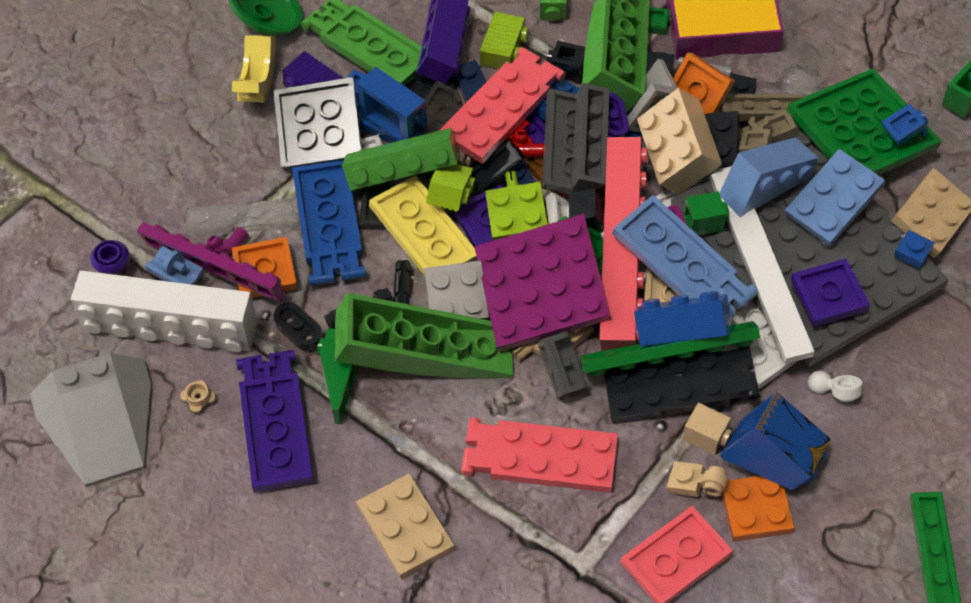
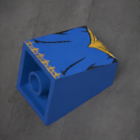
(777, 443)

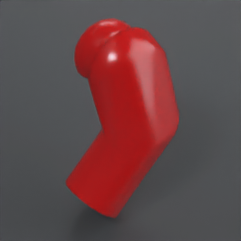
(526, 145)

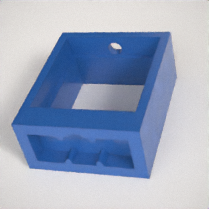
(391, 106)

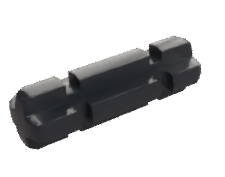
(402, 281)

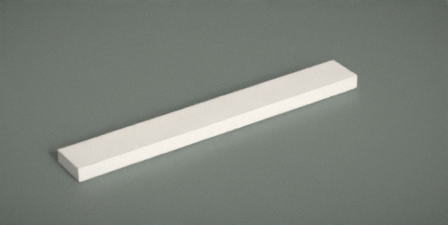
(768, 280)

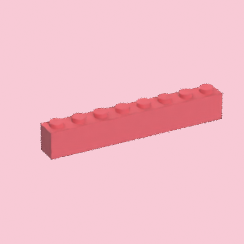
(620, 266)

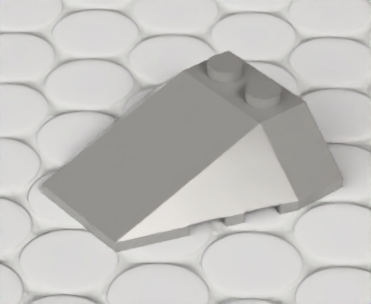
(97, 415)

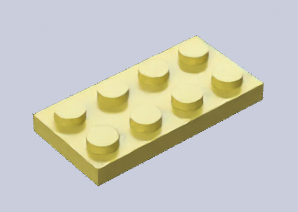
(420, 228)

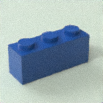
(683, 318)

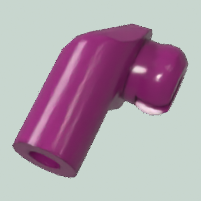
(225, 245)

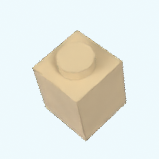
(707, 429)

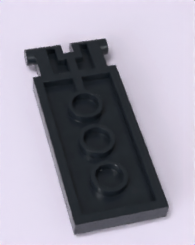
(680, 384)

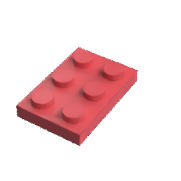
(676, 556)

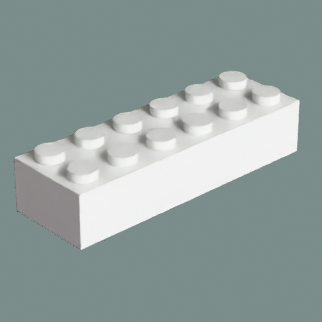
(164, 311)

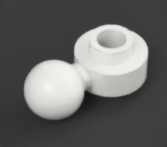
(843, 387)

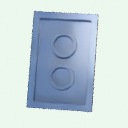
(834, 197)

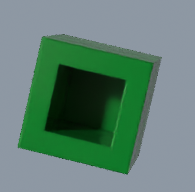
(705, 213)

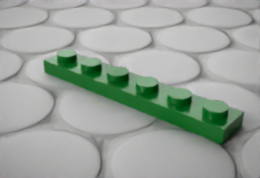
(628, 356)

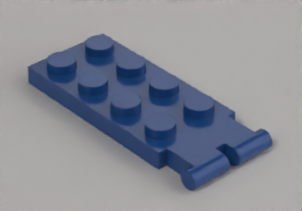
(328, 222)

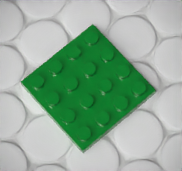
(851, 119)

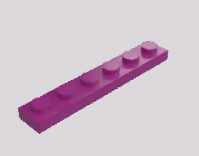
(220, 265)

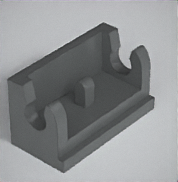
(562, 364)

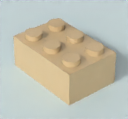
(679, 141)

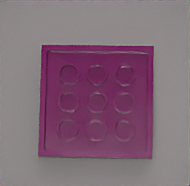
(542, 283)

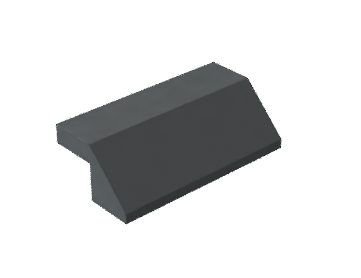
(575, 139)

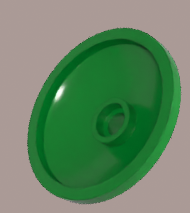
(269, 16)

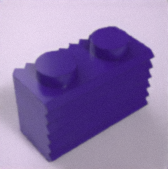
(307, 70)

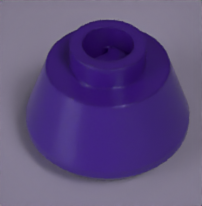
(110, 257)

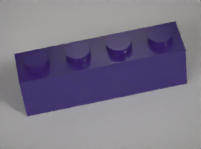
(442, 39)

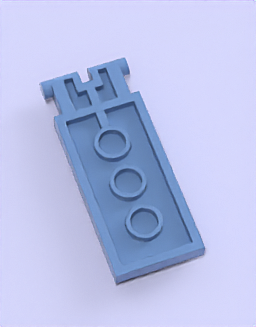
(680, 255)

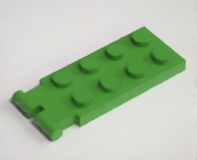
(365, 40)

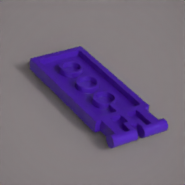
(274, 422)

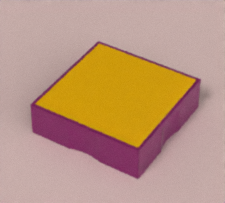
(725, 27)

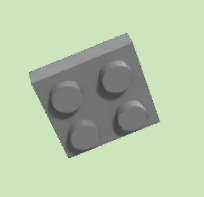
(457, 289)

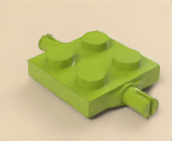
(515, 208)

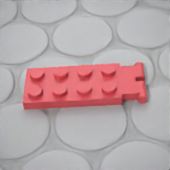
(502, 104)
(541, 454)

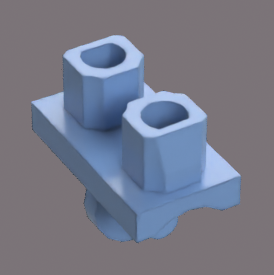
(173, 267)

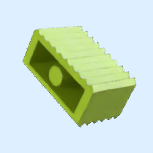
(503, 40)
(451, 187)

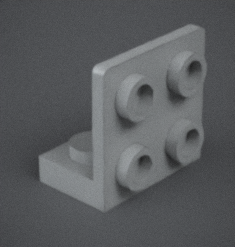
(658, 86)

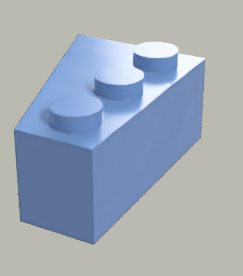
(766, 173)

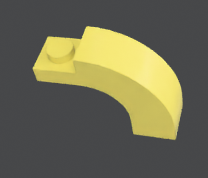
(257, 69)

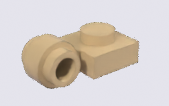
(691, 477)

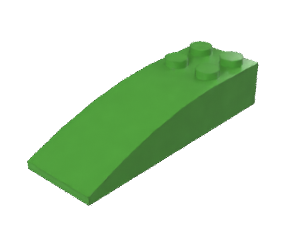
(618, 48)
(416, 340)

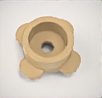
(194, 389)

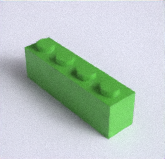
(400, 159)

